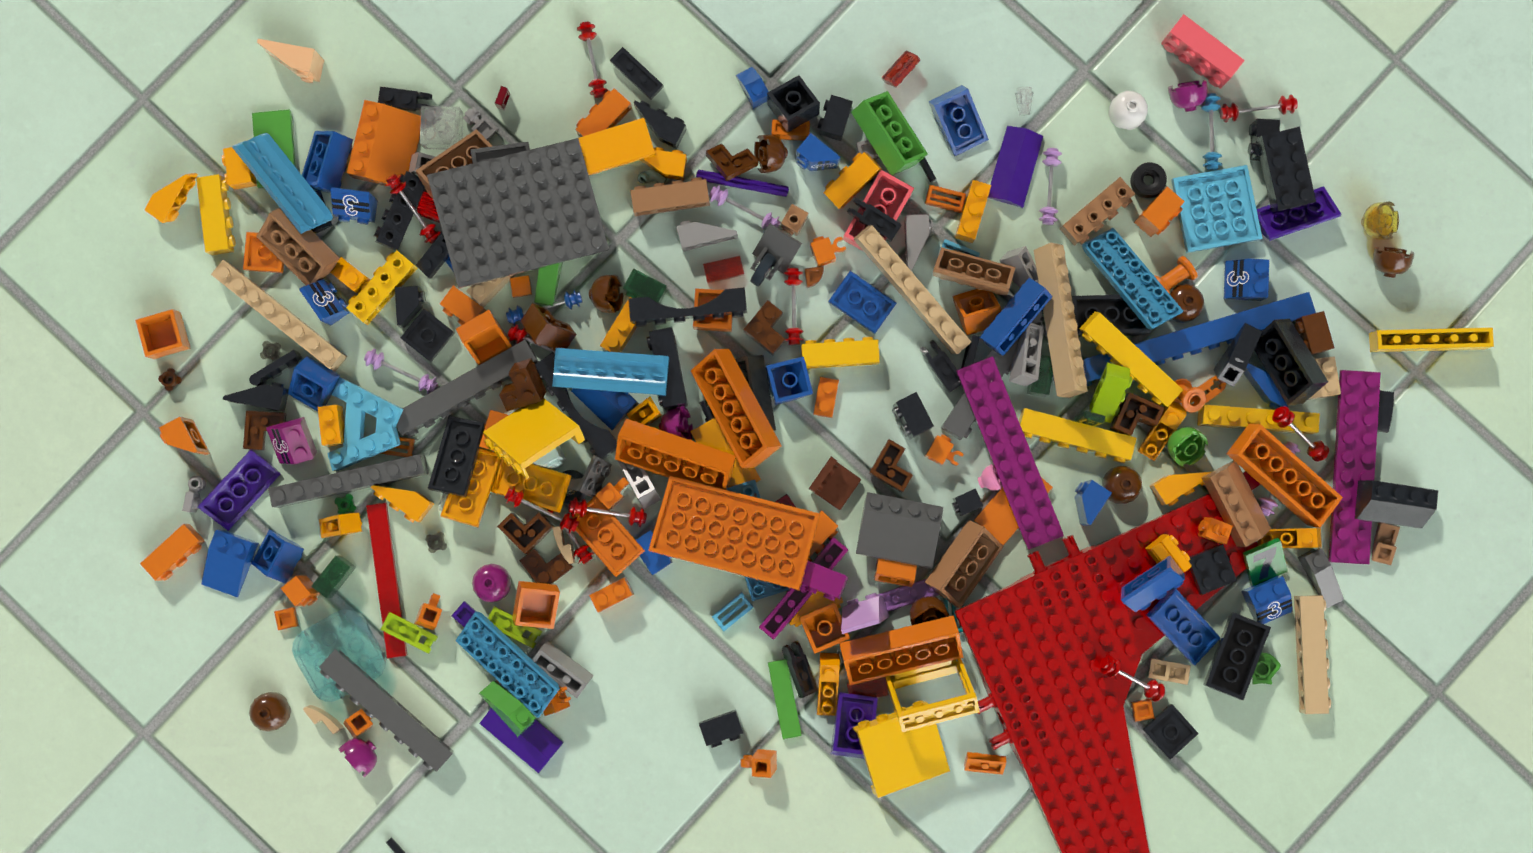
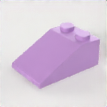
(863, 613)

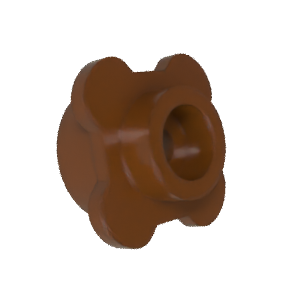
(164, 379)

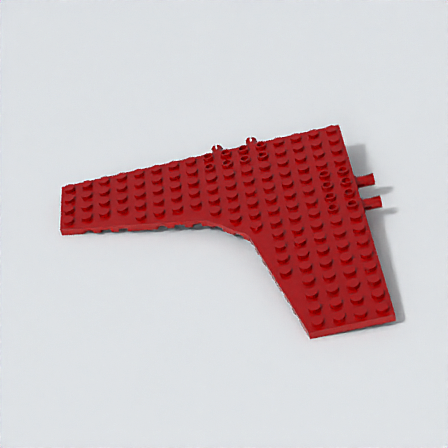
(1043, 677)

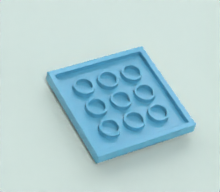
(1217, 209)

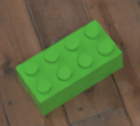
(889, 133)

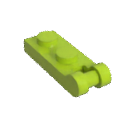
(505, 623)
(408, 632)

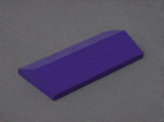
(1015, 166)
(1297, 218)
(239, 489)
(533, 746)

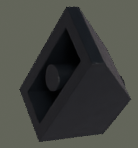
(408, 303)

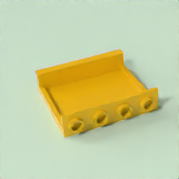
(530, 434)
(899, 757)

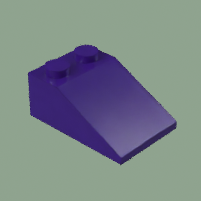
(849, 712)

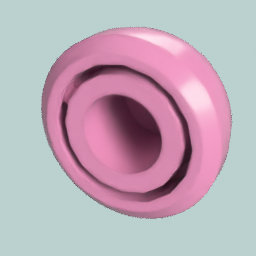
(990, 479)

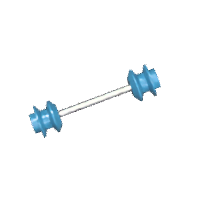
(1211, 157)

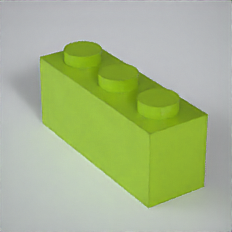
(1110, 391)

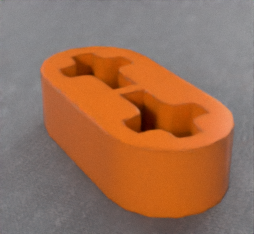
(1214, 392)

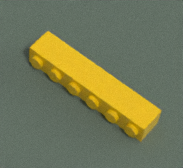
(1431, 339)
(1126, 354)
(1240, 418)
(1077, 435)

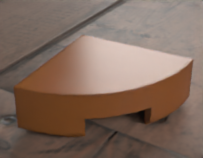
(813, 275)

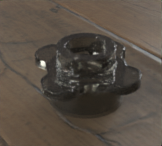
(275, 350)
(431, 542)

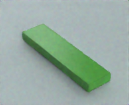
(784, 699)

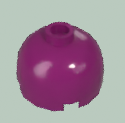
(1188, 94)
(676, 422)
(491, 583)
(360, 755)

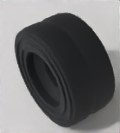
(1150, 169)

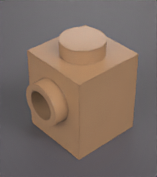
(794, 220)

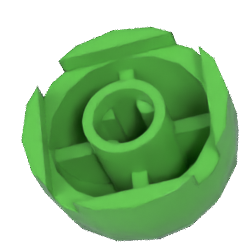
(1186, 445)

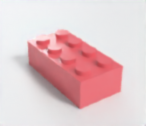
(1202, 52)
(886, 195)

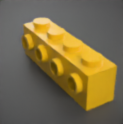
(381, 287)

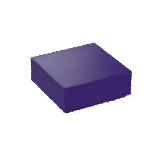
(463, 613)

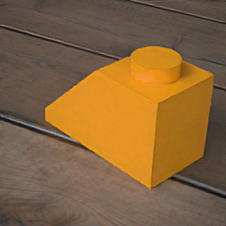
(349, 275)
(645, 412)
(340, 525)

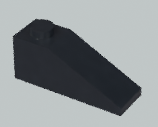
(262, 396)

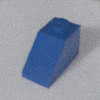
(753, 87)

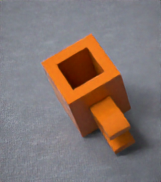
(823, 250)
(940, 450)
(610, 494)
(1214, 530)
(429, 613)
(558, 703)
(358, 723)
(762, 763)

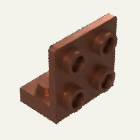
(835, 483)

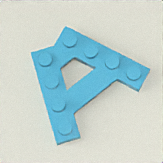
(355, 445)

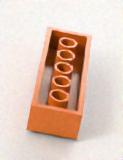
(735, 408)
(673, 455)
(1284, 475)
(901, 650)

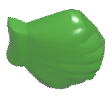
(1265, 669)

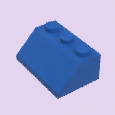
(327, 160)
(607, 405)
(1152, 584)

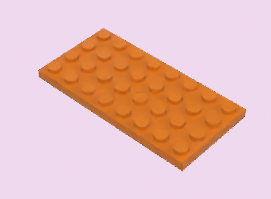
(734, 532)

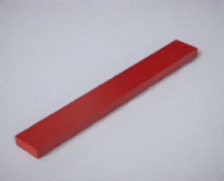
(385, 573)

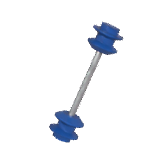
(570, 300)

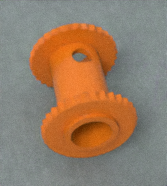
(1190, 395)

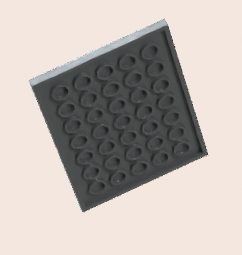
(517, 213)

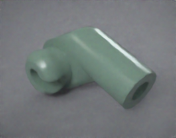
(650, 176)

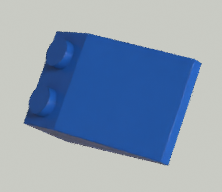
(958, 120)
(228, 562)

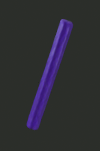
(744, 183)

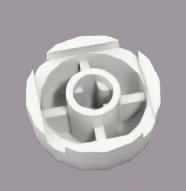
(1128, 110)

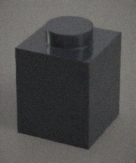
(967, 502)

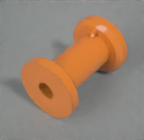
(1183, 271)

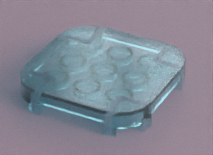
(340, 630)

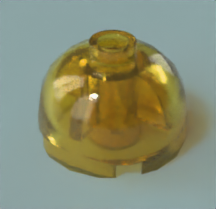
(1380, 220)

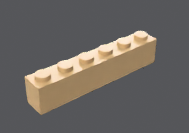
(1311, 654)

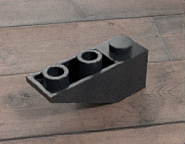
(664, 127)
(1238, 354)

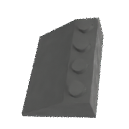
(899, 530)

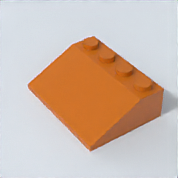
(383, 142)

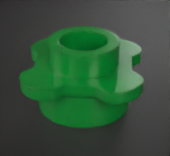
(340, 504)

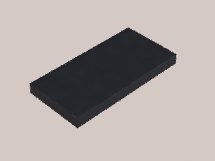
(457, 456)

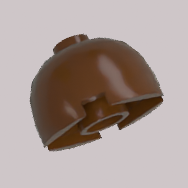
(770, 153)
(1392, 261)
(606, 294)
(1190, 301)
(1123, 483)
(927, 609)
(269, 711)

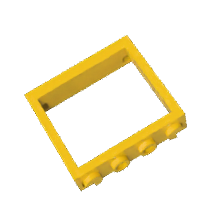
(937, 711)

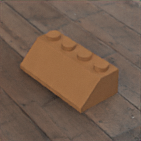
(453, 157)
(302, 253)
(973, 271)
(1236, 504)
(964, 563)

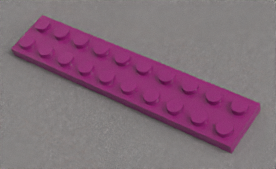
(1010, 453)
(1353, 462)

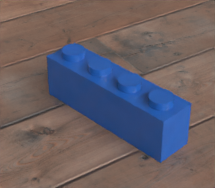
(1016, 316)

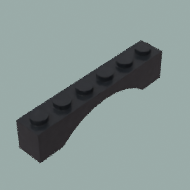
(729, 302)
(600, 439)

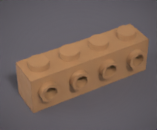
(670, 197)
(1097, 211)

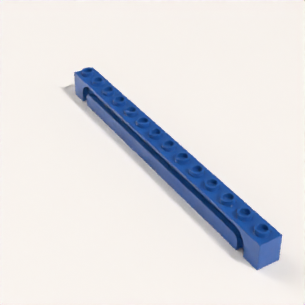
(1207, 334)

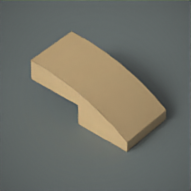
(566, 550)
(1169, 671)
(317, 715)

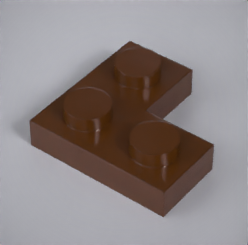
(729, 165)
(256, 425)
(545, 572)

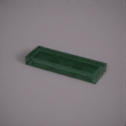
(1090, 418)

